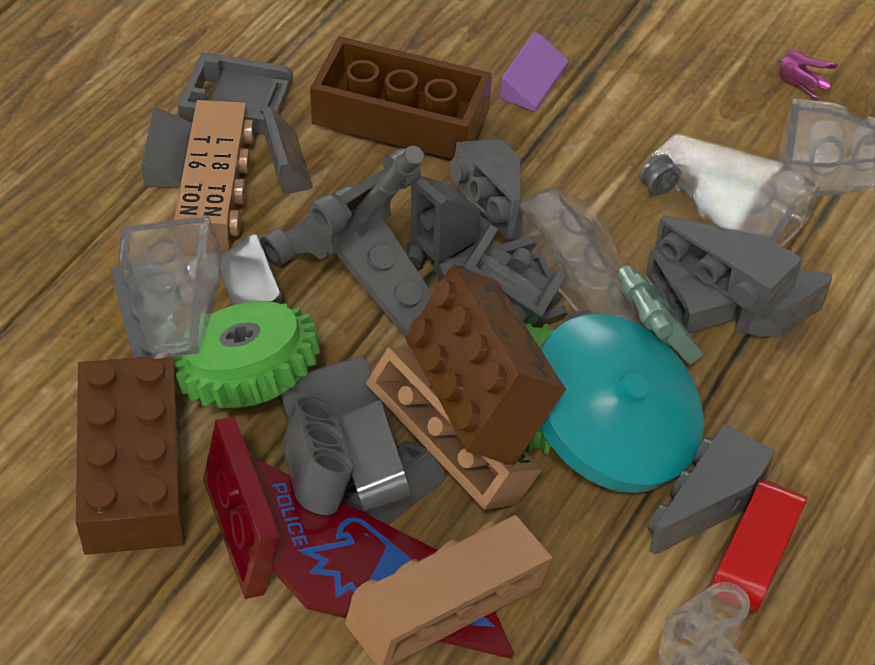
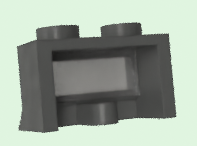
(524, 286)

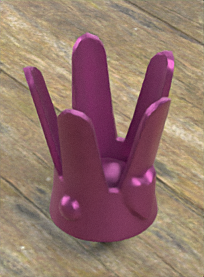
(795, 71)

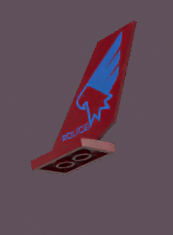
(310, 552)

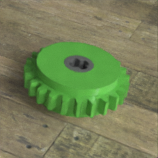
(249, 355)

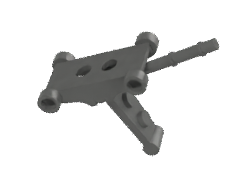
(355, 229)

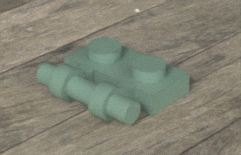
(657, 314)

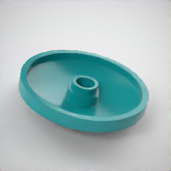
(626, 407)

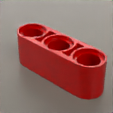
(761, 540)

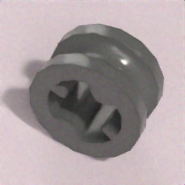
(660, 174)

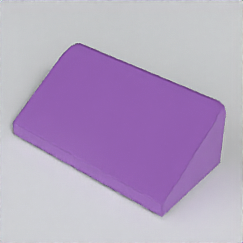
(532, 73)

